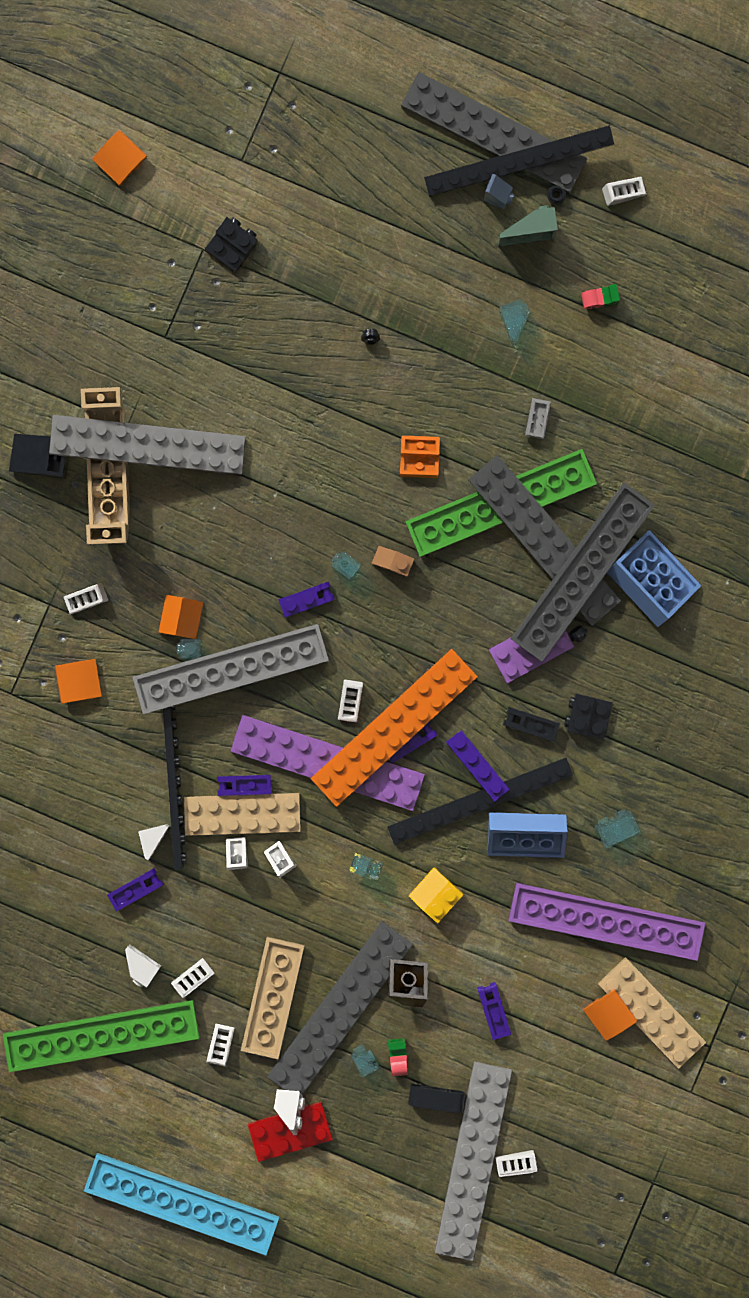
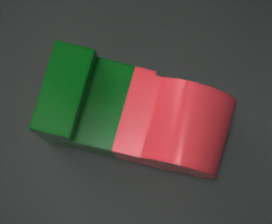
(600, 297)
(398, 1056)

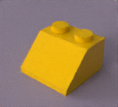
(435, 895)

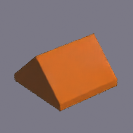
(181, 617)

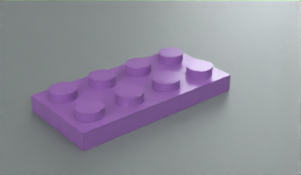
(516, 661)

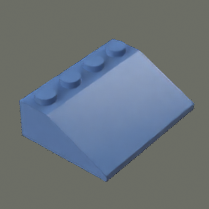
(653, 578)

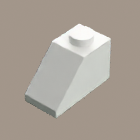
(141, 967)

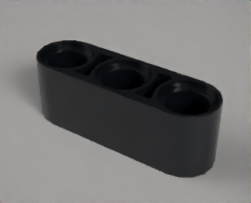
(436, 1098)

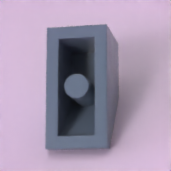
(498, 192)

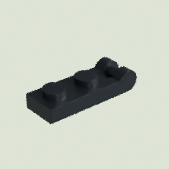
(532, 724)

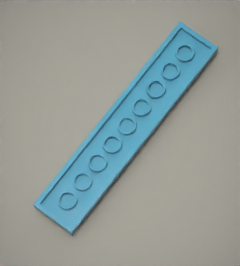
(181, 1204)

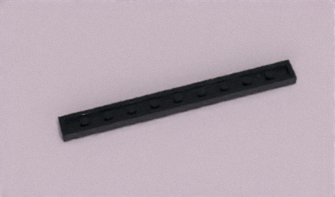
(519, 160)
(174, 782)
(478, 801)

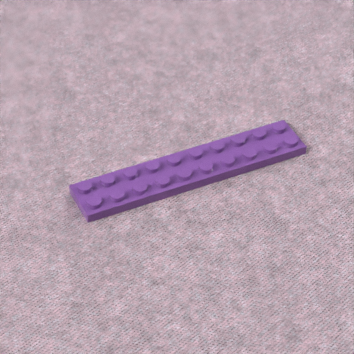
(308, 755)
(606, 921)

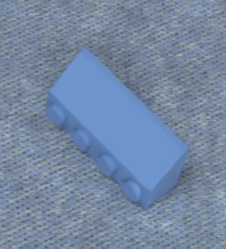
(527, 835)

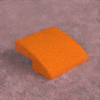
(119, 157)
(419, 456)
(78, 681)
(610, 1015)

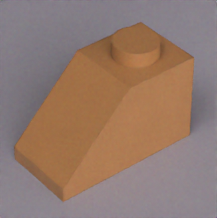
(393, 561)

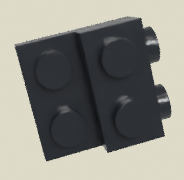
(232, 244)
(588, 716)

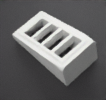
(612, 193)
(101, 594)
(350, 684)
(180, 989)
(215, 1061)
(521, 1155)

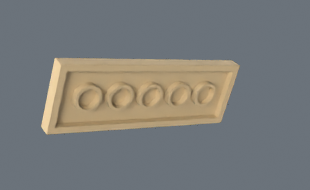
(242, 814)
(272, 997)
(654, 1013)

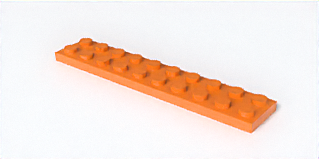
(393, 727)

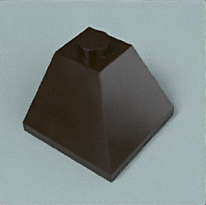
(408, 982)

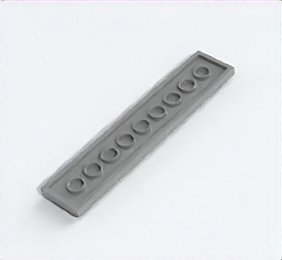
(146, 445)
(230, 669)
(473, 1161)

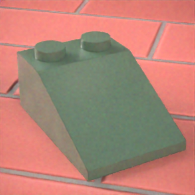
(536, 226)

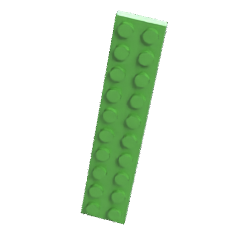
(474, 515)
(101, 1035)

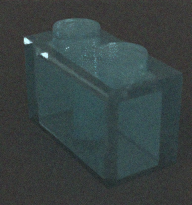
(617, 828)

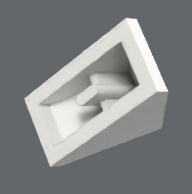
(151, 838)
(236, 853)
(280, 859)

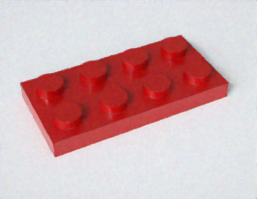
(274, 1138)

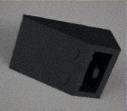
(32, 457)

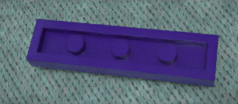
(477, 766)

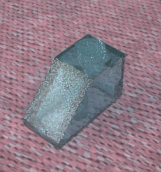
(514, 318)

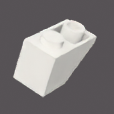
(288, 1107)

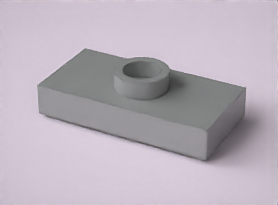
(537, 418)

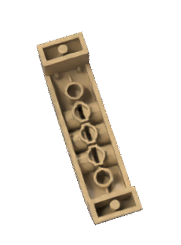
(106, 479)

